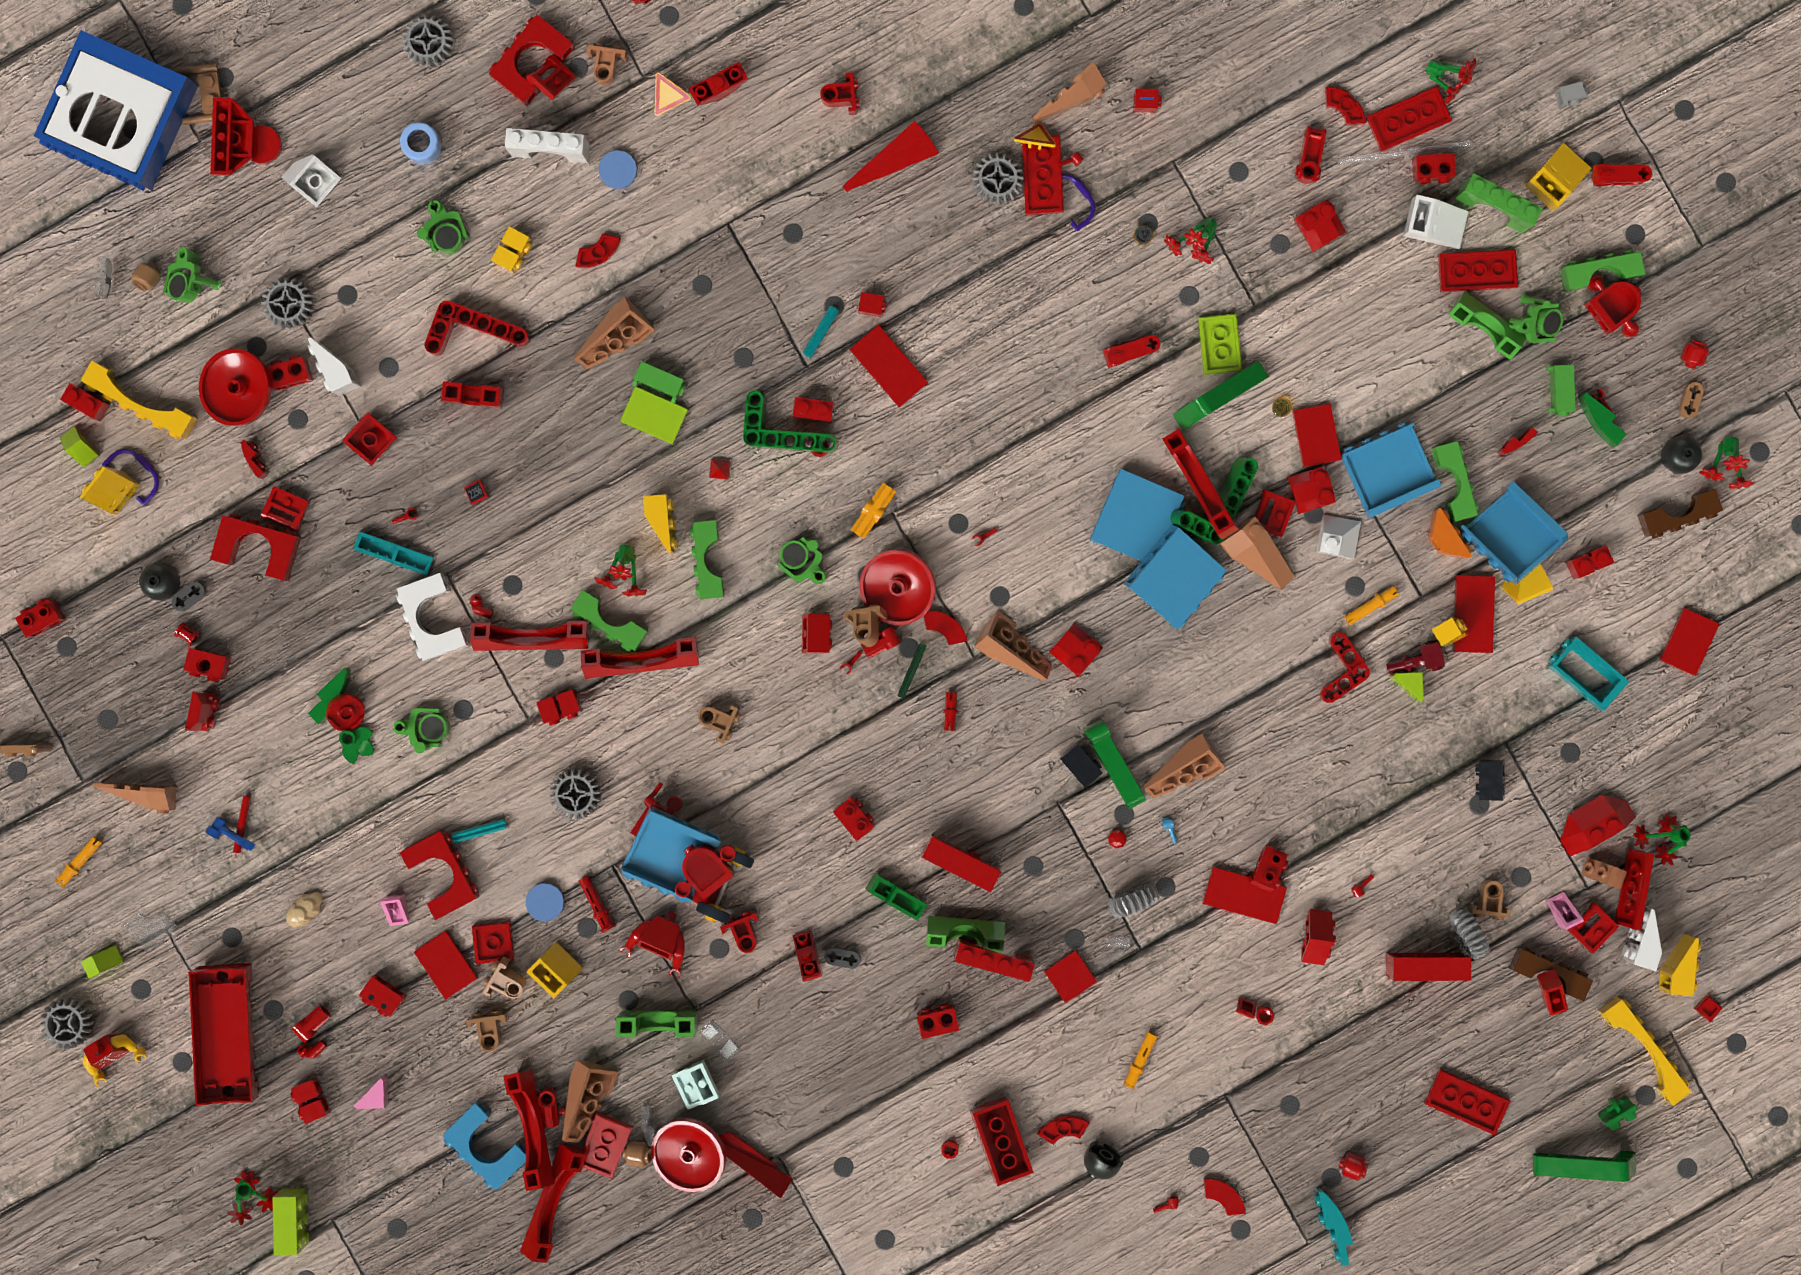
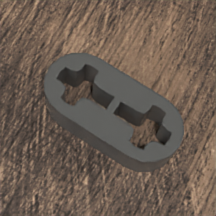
(192, 600)
(842, 962)

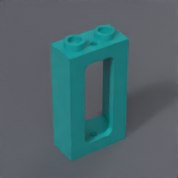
(1616, 680)

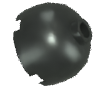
(1681, 454)
(159, 581)
(1102, 1161)

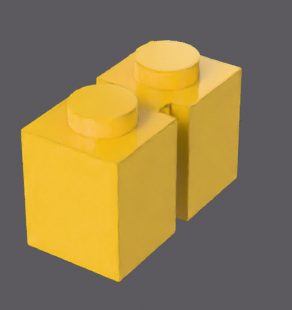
(517, 242)
(1450, 631)

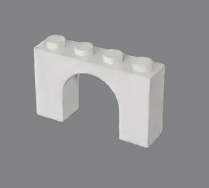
(523, 142)
(412, 598)

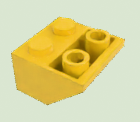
(554, 969)

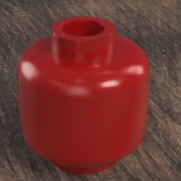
(1694, 354)
(1353, 1166)

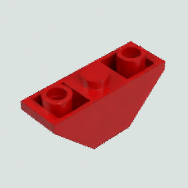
(718, 85)
(807, 956)

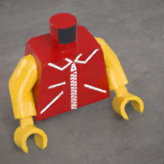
(106, 1051)

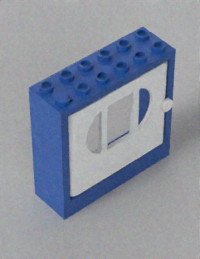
(147, 100)

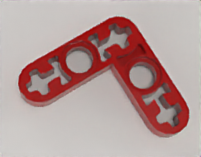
(1350, 666)

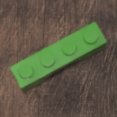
(1626, 267)
(1472, 312)
(1450, 458)
(704, 535)
(588, 608)
(944, 929)

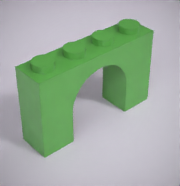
(1521, 212)
(681, 1022)

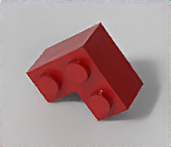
(1318, 937)

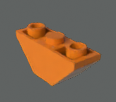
(1446, 537)

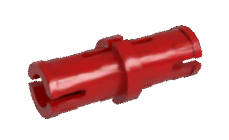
(950, 711)

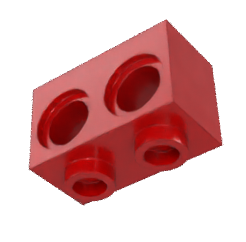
(1433, 163)
(289, 377)
(938, 1027)

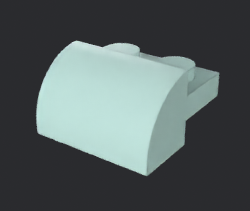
(696, 1085)

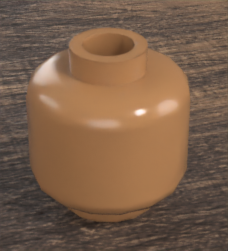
(145, 276)
(637, 1154)

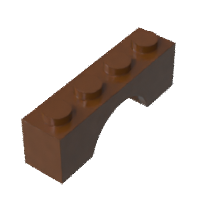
(1702, 505)
(1529, 964)

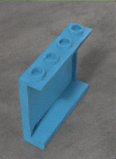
(1389, 470)
(1135, 515)
(1515, 534)
(1175, 577)
(658, 851)

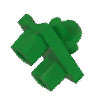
(1617, 1111)

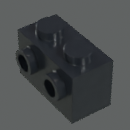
(1081, 765)
(1491, 780)

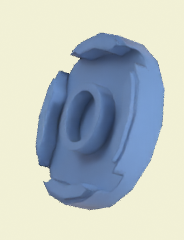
(618, 169)
(545, 902)

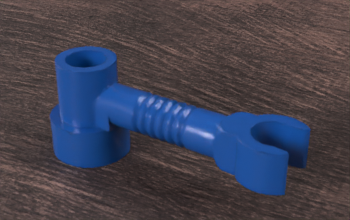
(218, 827)

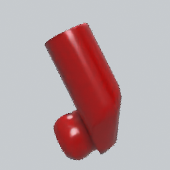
(478, 607)
(311, 1051)

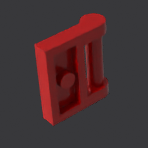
(556, 81)
(288, 503)
(1279, 513)
(1597, 932)

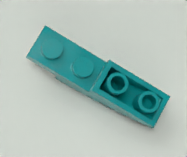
(1333, 1219)

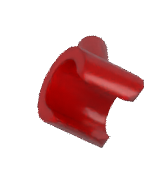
(1076, 159)
(1601, 400)
(406, 516)
(985, 535)
(851, 662)
(649, 800)
(1357, 890)
(1172, 1204)

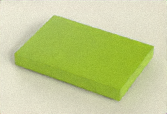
(1220, 344)
(654, 415)

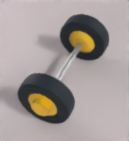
(714, 912)

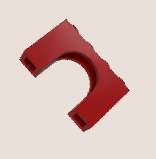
(538, 34)
(282, 544)
(440, 847)
(1013, 966)

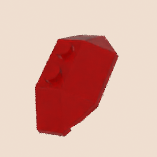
(230, 137)
(1595, 823)

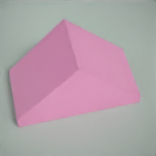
(395, 909)
(1564, 911)
(376, 1097)

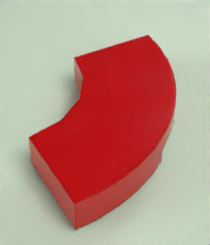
(1346, 105)
(598, 253)
(946, 626)
(1063, 1126)
(1224, 1194)

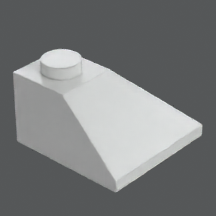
(311, 179)
(1338, 536)

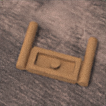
(209, 87)
(28, 750)

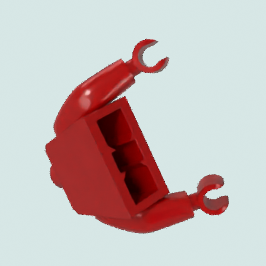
(661, 938)

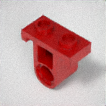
(843, 93)
(741, 929)

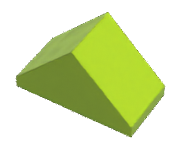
(78, 447)
(1411, 683)
(102, 961)

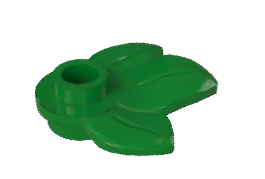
(358, 746)

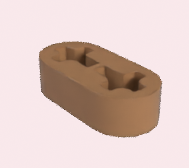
(1686, 399)

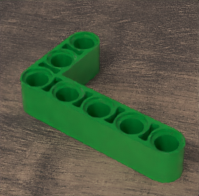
(1220, 395)
(781, 436)
(1228, 490)
(1114, 764)
(1619, 1168)

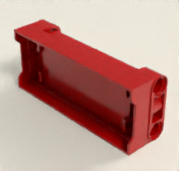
(222, 1034)

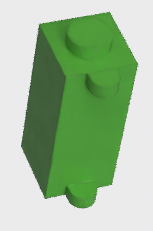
(660, 381)
(1562, 389)

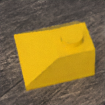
(1531, 586)

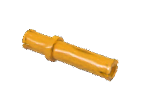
(1378, 601)
(80, 859)
(1140, 1060)

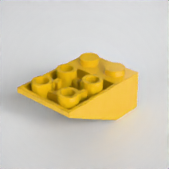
(1558, 177)
(109, 489)
(658, 513)
(1680, 968)

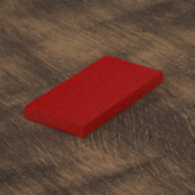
(1409, 118)
(1043, 179)
(1478, 270)
(888, 366)
(1476, 608)
(1634, 889)
(1235, 894)
(1467, 1102)

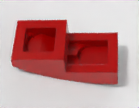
(1513, 444)

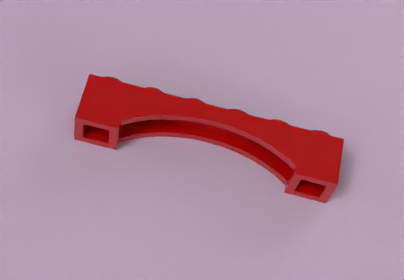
(1201, 484)
(495, 638)
(676, 655)
(538, 1166)
(538, 1239)

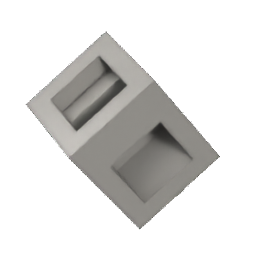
(1571, 95)

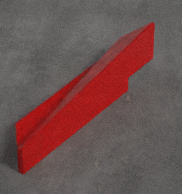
(755, 1164)

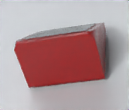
(476, 492)

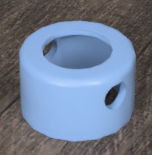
(428, 155)

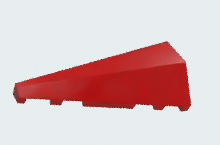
(905, 150)

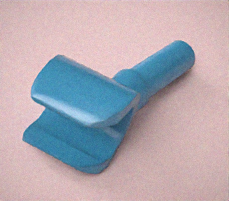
(1167, 823)

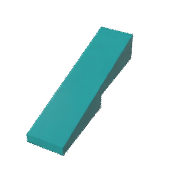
(393, 553)

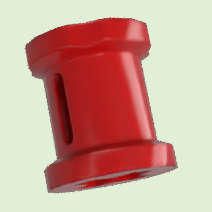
(187, 633)

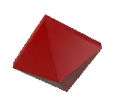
(719, 469)
(1246, 1008)

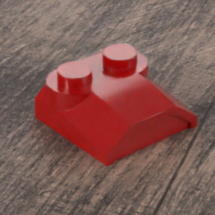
(1320, 225)
(369, 438)
(1312, 489)
(1076, 650)
(202, 711)

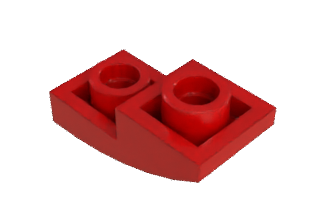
(251, 454)

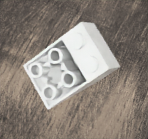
(1435, 222)
(338, 375)
(1644, 944)

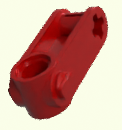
(1311, 155)
(1620, 174)
(1130, 350)

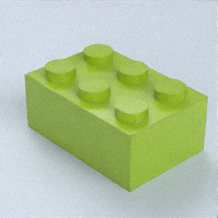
(290, 1221)

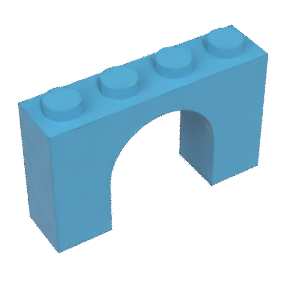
(492, 1170)

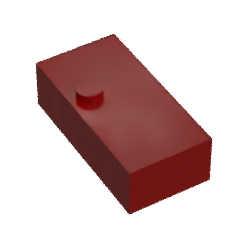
(961, 863)
(1428, 967)
(1001, 1141)

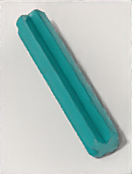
(820, 332)
(478, 831)

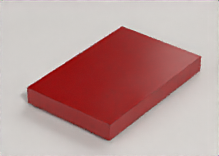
(1316, 435)
(1689, 642)
(445, 964)
(605, 1144)

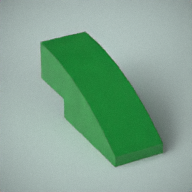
(1601, 420)
(334, 688)
(896, 896)

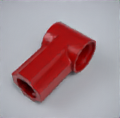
(886, 641)
(308, 1026)
(549, 1109)

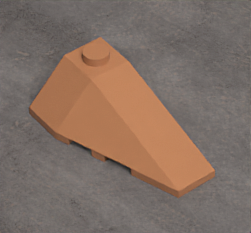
(1084, 88)
(618, 330)
(1257, 552)
(1005, 644)
(1193, 761)
(150, 796)
(586, 1091)

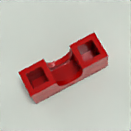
(472, 395)

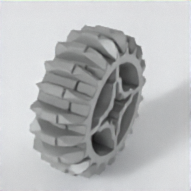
(425, 24)
(989, 178)
(288, 310)
(576, 803)
(1133, 900)
(1469, 933)
(52, 1015)

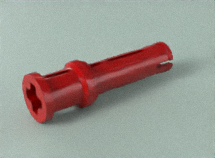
(600, 912)

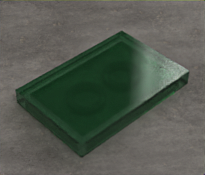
(912, 670)

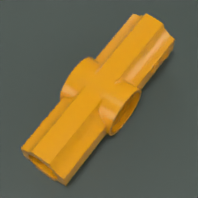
(873, 510)

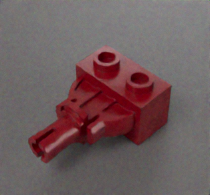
(1432, 656)

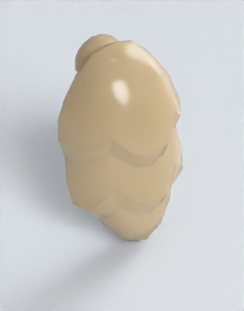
(304, 909)

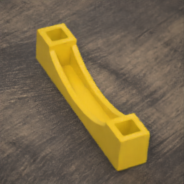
(101, 379)
(1671, 1085)

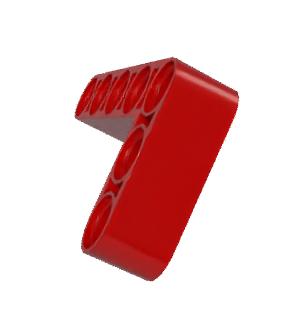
(473, 323)

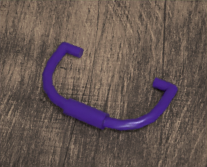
(1087, 194)
(145, 463)

